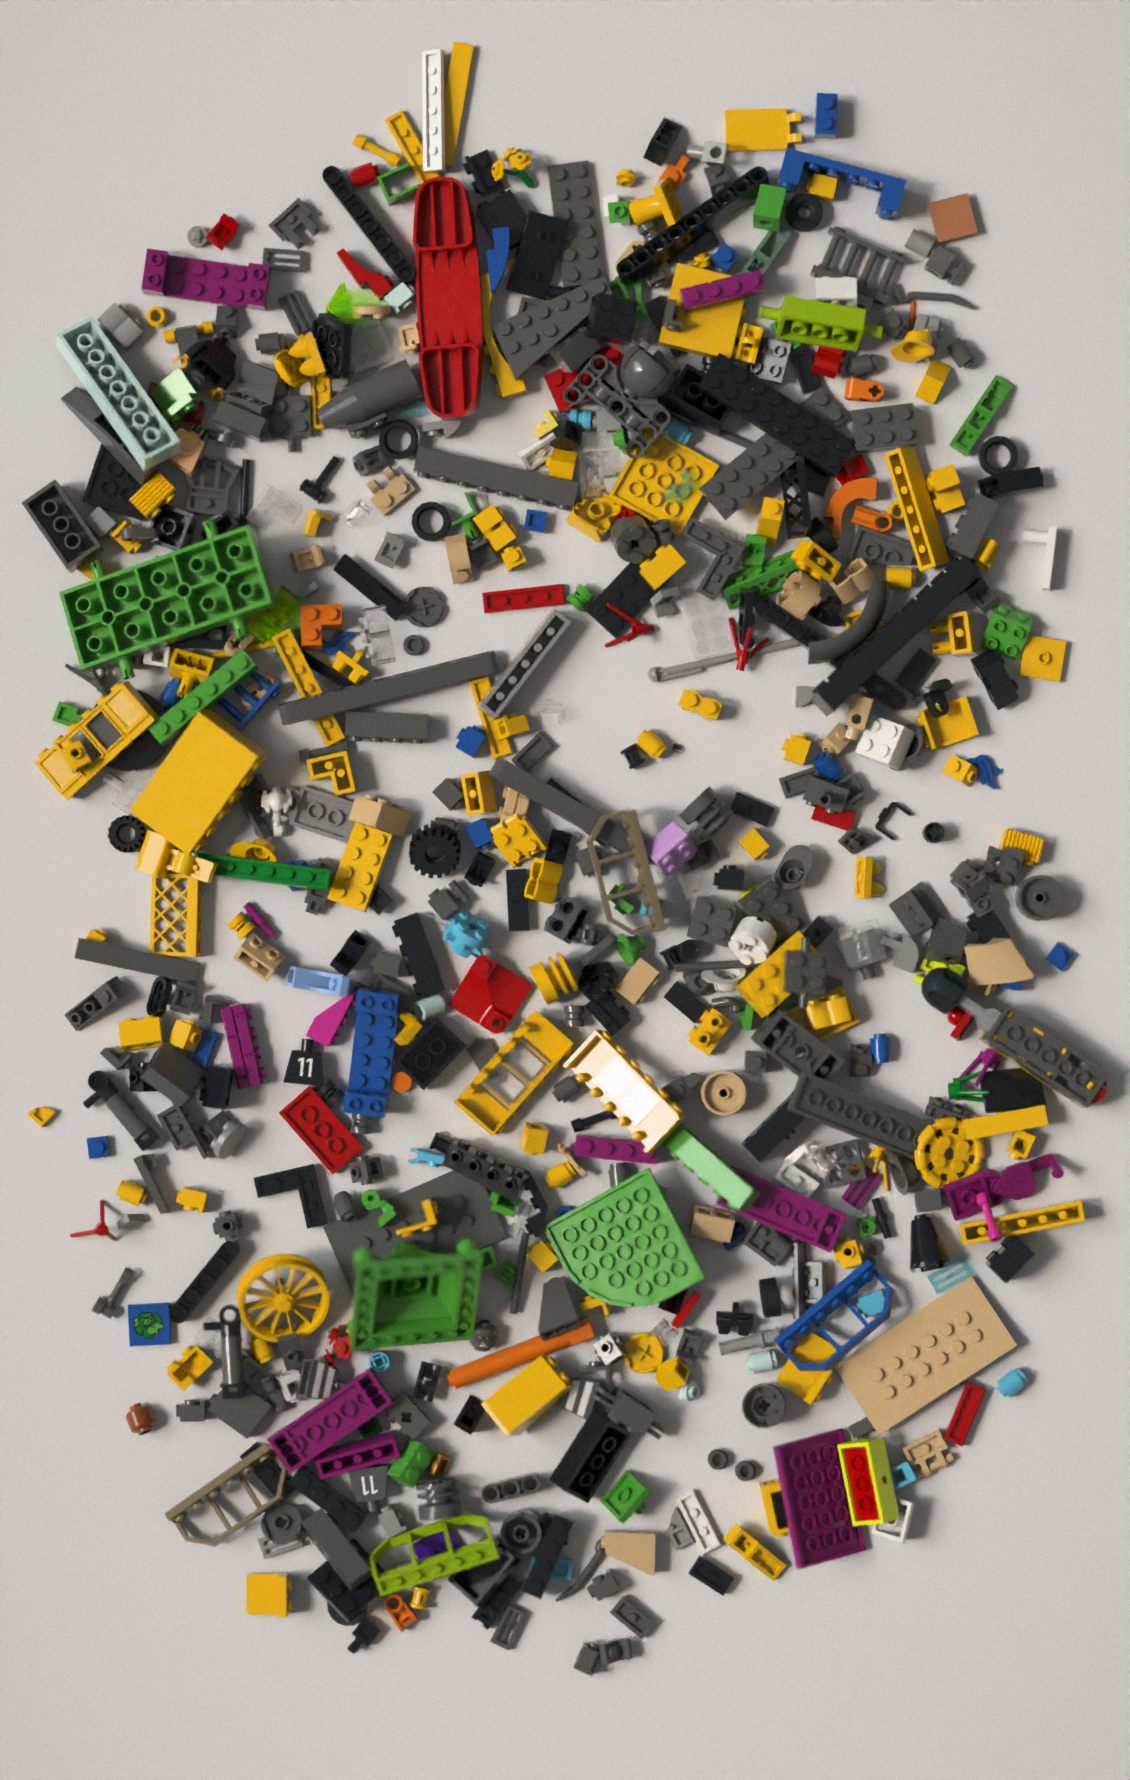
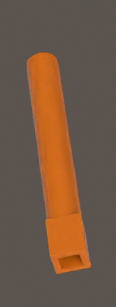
(516, 1355)

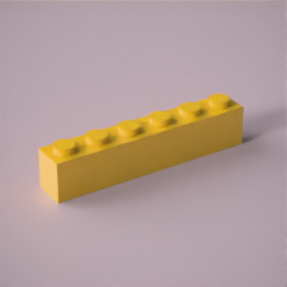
(917, 508)
(1024, 1221)

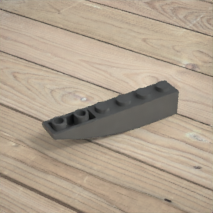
(93, 418)

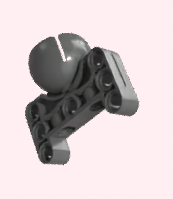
(641, 379)

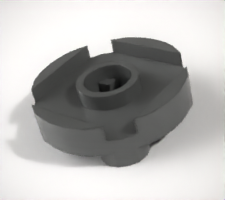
(292, 1528)

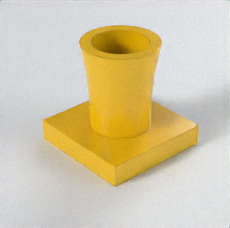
(661, 203)

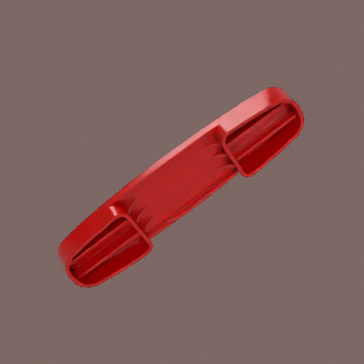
(448, 298)

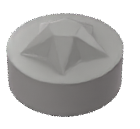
(197, 236)

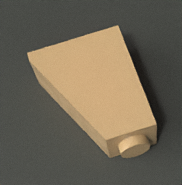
(632, 1548)

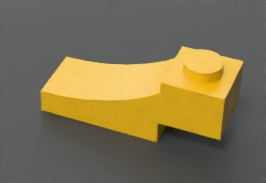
(754, 1552)

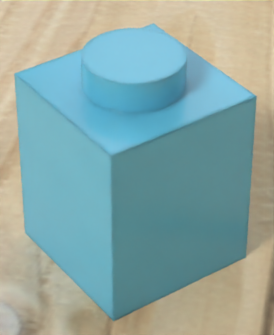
(870, 1303)

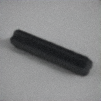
(326, 671)

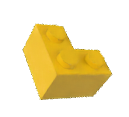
(945, 488)
(334, 766)

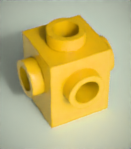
(855, 1258)

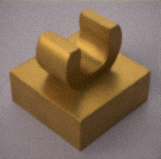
(439, 1464)

